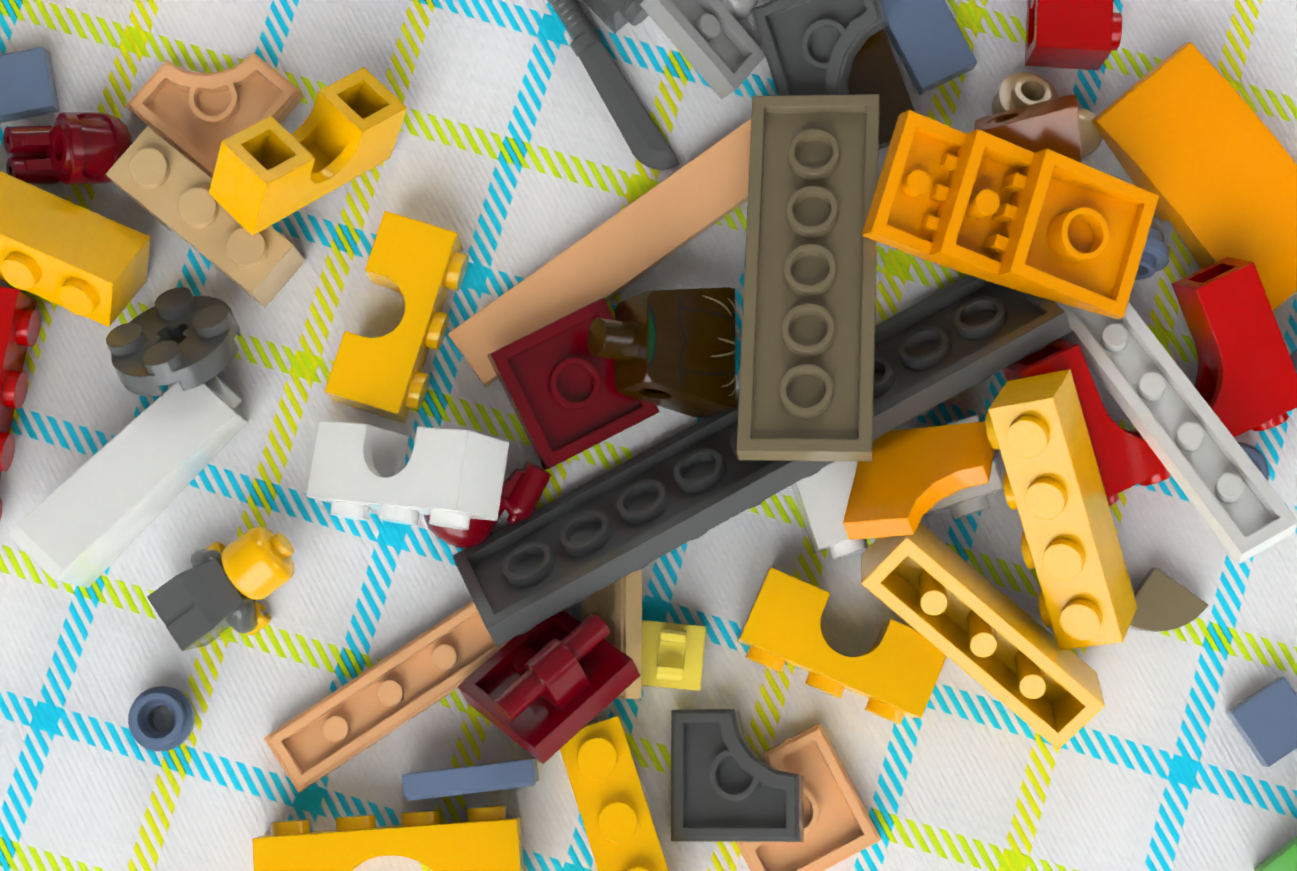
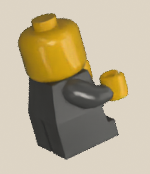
(224, 588)

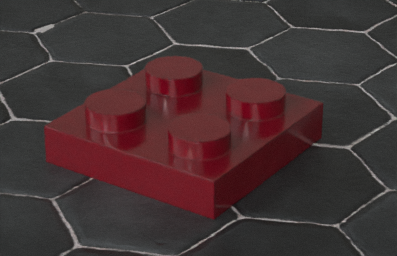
(563, 391)

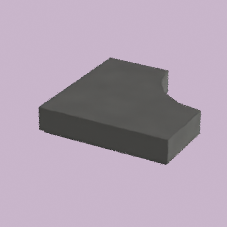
(815, 41)
(724, 787)

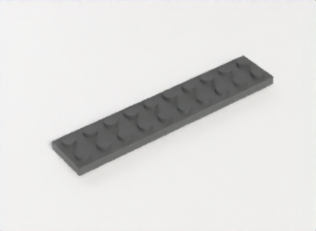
(699, 482)

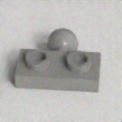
(710, 38)

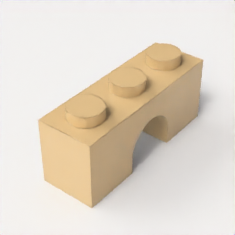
(179, 198)

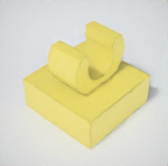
(672, 655)

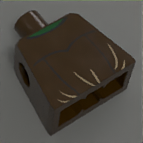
(673, 349)

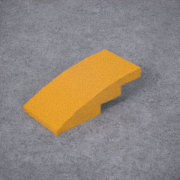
(1212, 165)
(1011, 215)

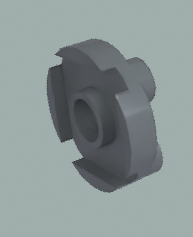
(174, 341)

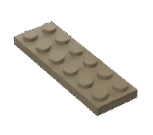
(809, 280)

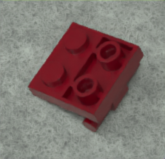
(550, 682)

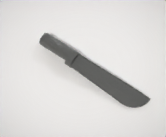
(619, 97)

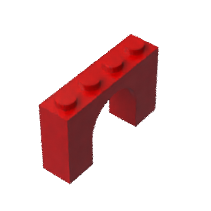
(1240, 371)

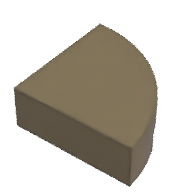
(1164, 604)

